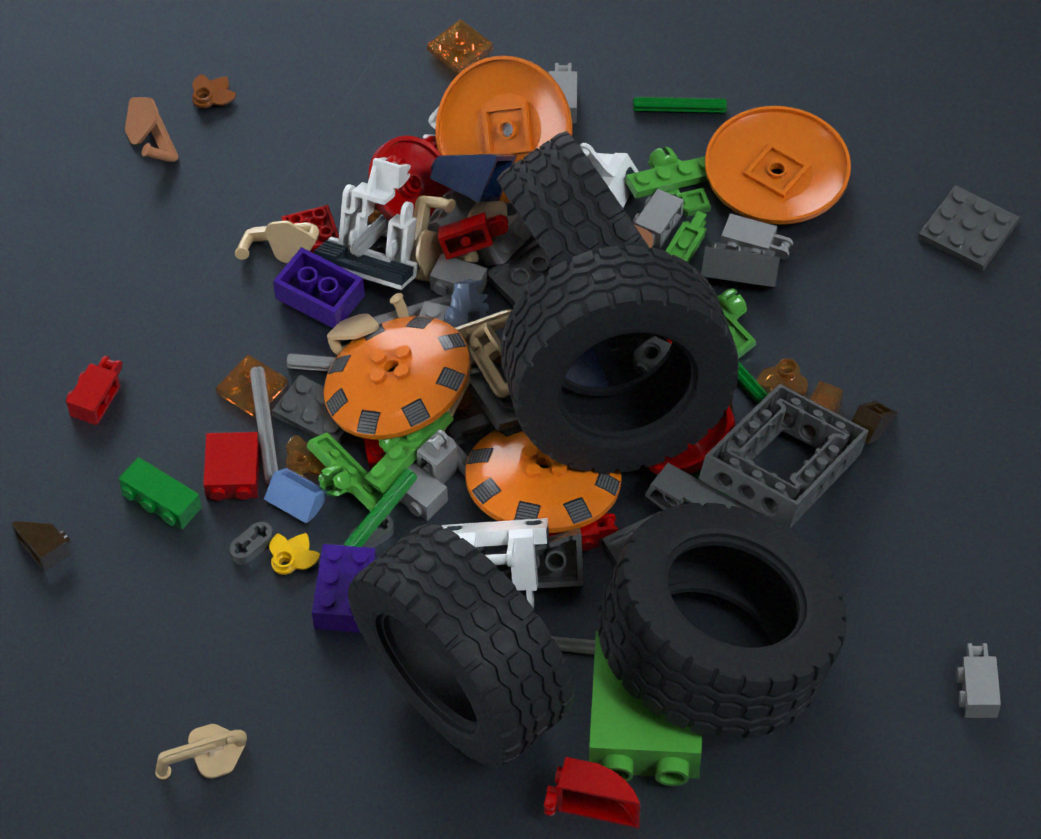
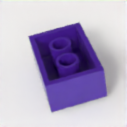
(318, 288)
(336, 571)

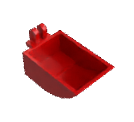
(593, 793)

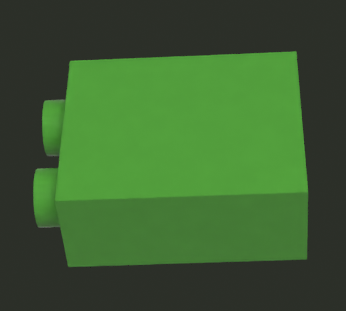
(635, 739)

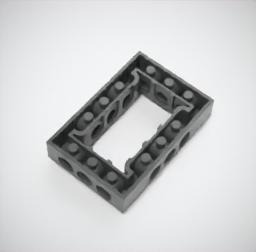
(733, 472)

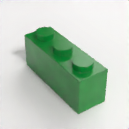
(159, 493)

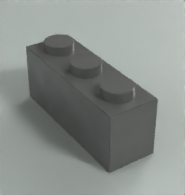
(740, 264)

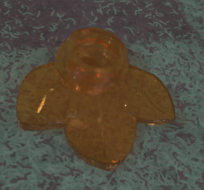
(773, 376)
(301, 459)

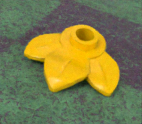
(293, 551)

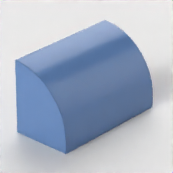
(295, 495)

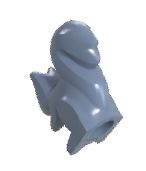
(465, 301)

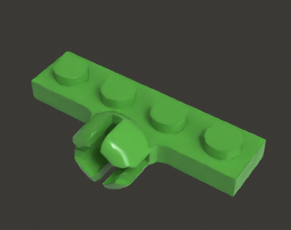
(666, 173)
(734, 307)
(402, 453)
(342, 471)

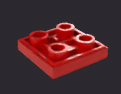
(320, 217)

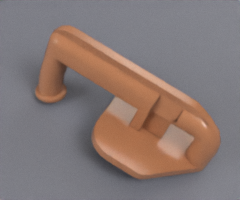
(142, 119)

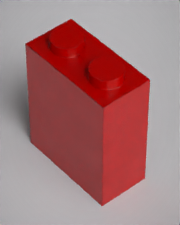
(231, 465)

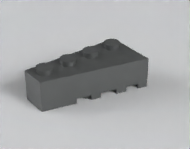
(677, 488)
(557, 562)

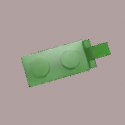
(688, 237)

